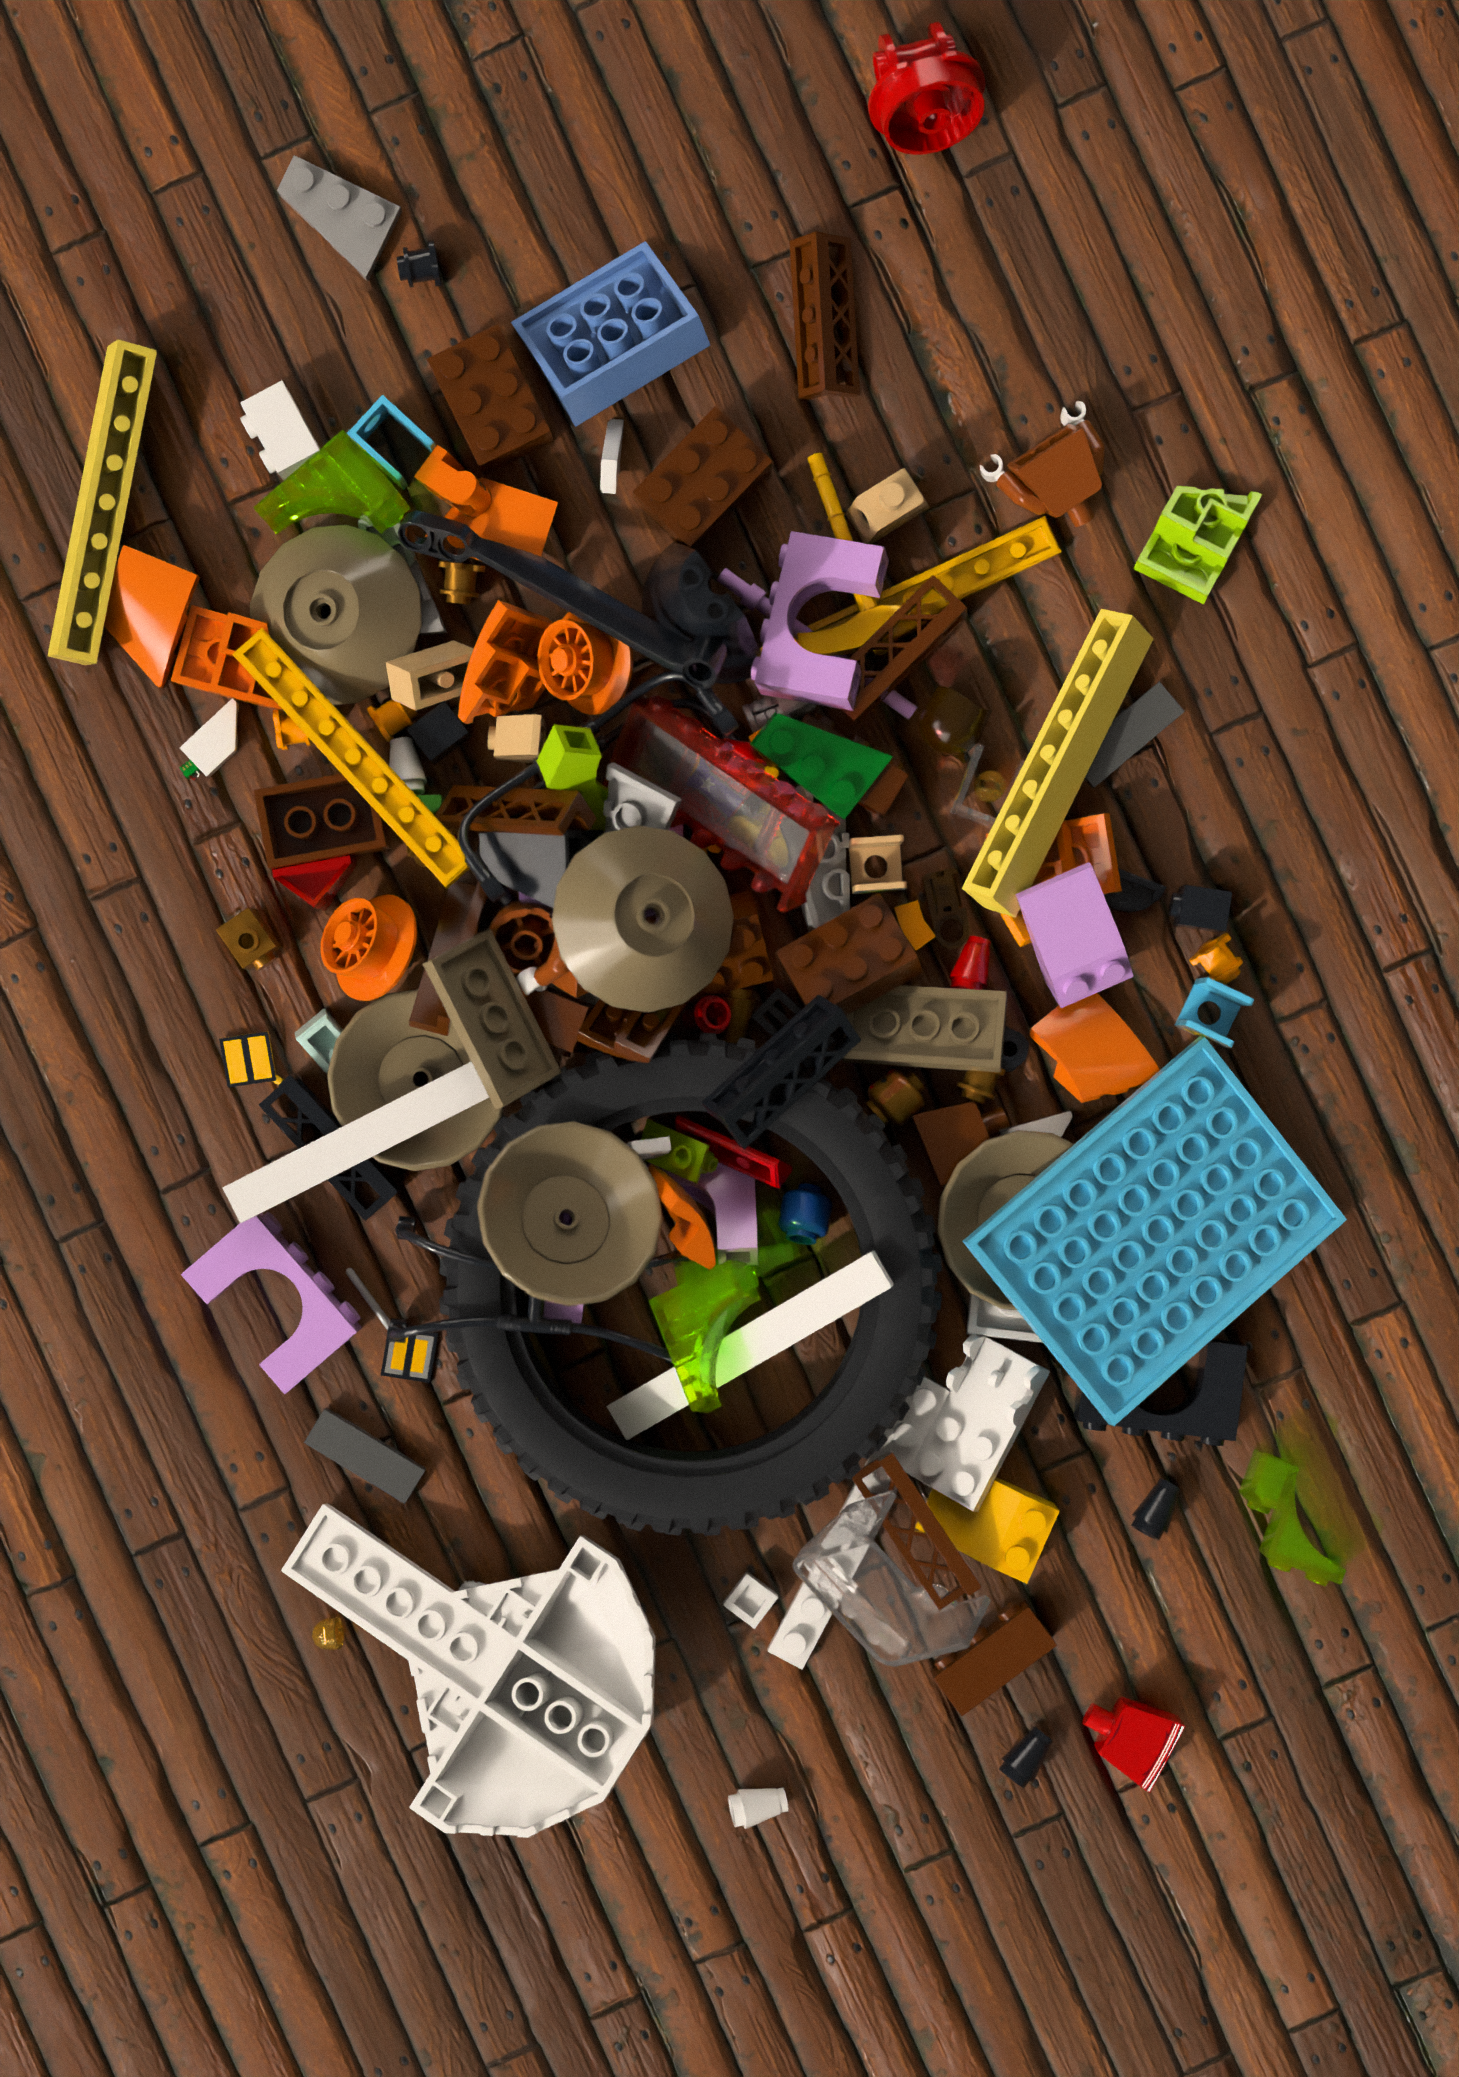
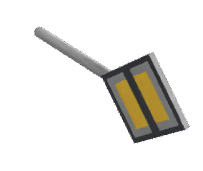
(401, 1360)

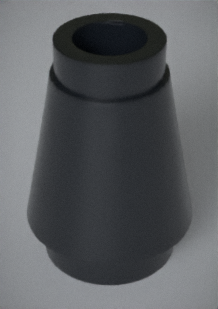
(1156, 1510)
(1026, 1757)

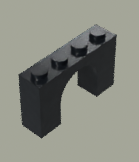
(1207, 1412)

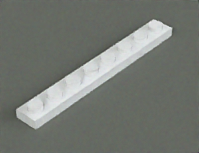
(807, 1614)

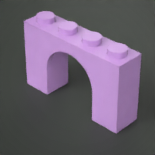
(812, 567)
(733, 1205)
(324, 1320)

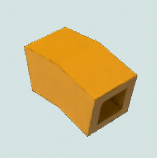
(913, 925)

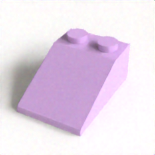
(1074, 935)

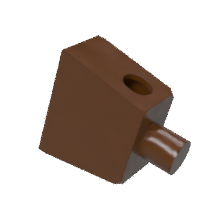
(954, 1132)

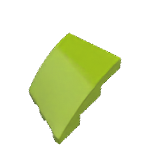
(1195, 539)

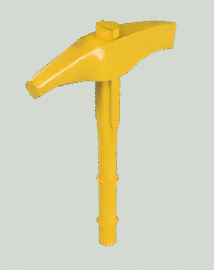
(853, 634)

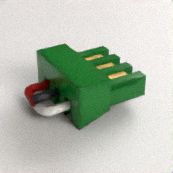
(190, 769)

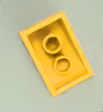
(1004, 1532)

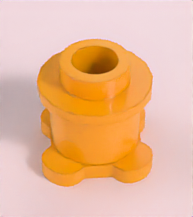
(392, 718)
(287, 731)
(1218, 959)

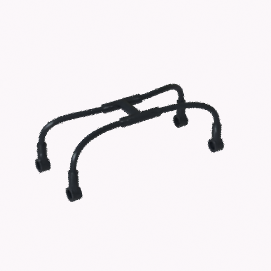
(722, 723)
(533, 1322)

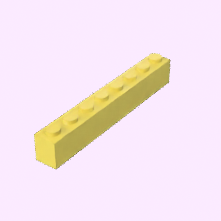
(102, 502)
(1058, 762)

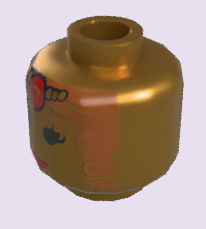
(896, 1097)

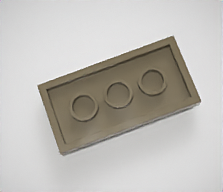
(492, 1018)
(932, 1029)

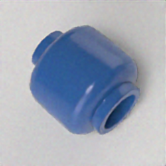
(805, 1214)

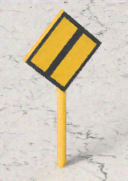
(248, 1059)

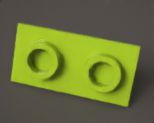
(687, 1155)

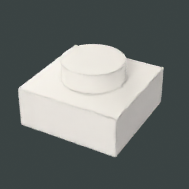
(750, 1599)

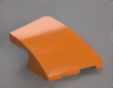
(511, 519)
(149, 610)
(207, 656)
(504, 664)
(1083, 842)
(1093, 1049)
(692, 1232)

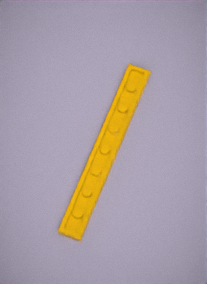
(969, 571)
(353, 757)

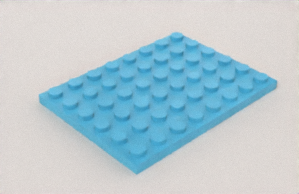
(1155, 1230)

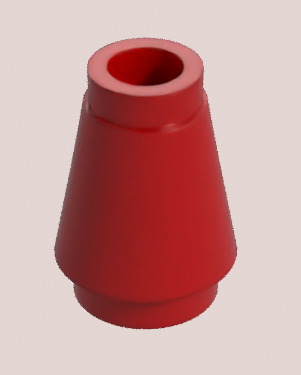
(972, 965)
(708, 1015)

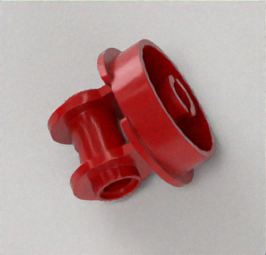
(925, 93)

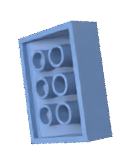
(611, 333)

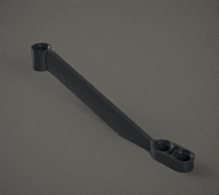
(696, 660)

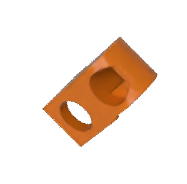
(447, 481)

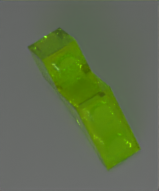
(1271, 1485)

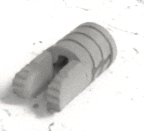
(761, 710)

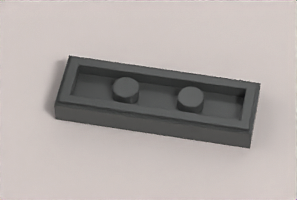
(1132, 731)
(365, 1455)

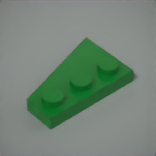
(821, 762)

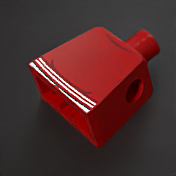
(1135, 1738)

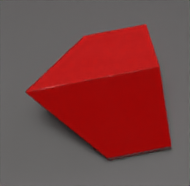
(317, 881)

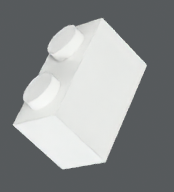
(280, 428)

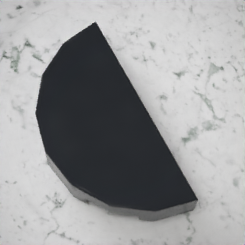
(1136, 893)

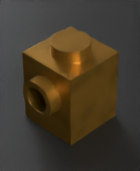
(249, 940)

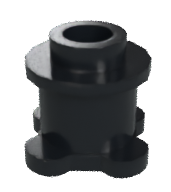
(419, 265)
(1020, 1052)

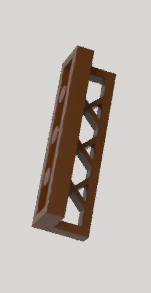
(817, 314)
(912, 653)
(518, 810)
(457, 923)
(930, 1525)

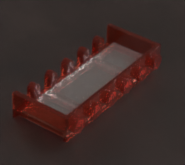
(727, 799)

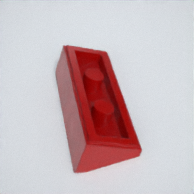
(729, 1153)

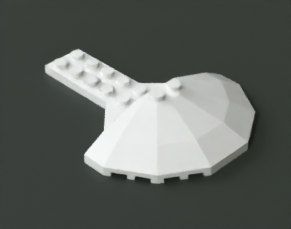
(520, 1683)

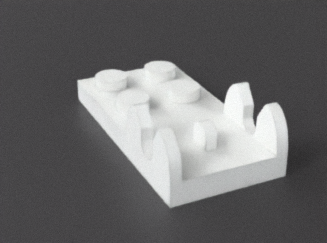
(978, 1421)

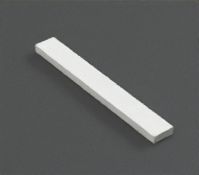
(355, 1142)
(759, 1340)

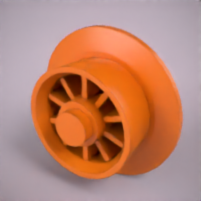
(584, 665)
(369, 945)

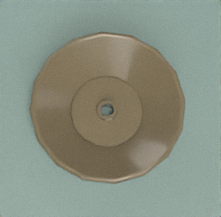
(370, 601)
(604, 924)
(378, 1063)
(593, 1181)
(979, 1189)

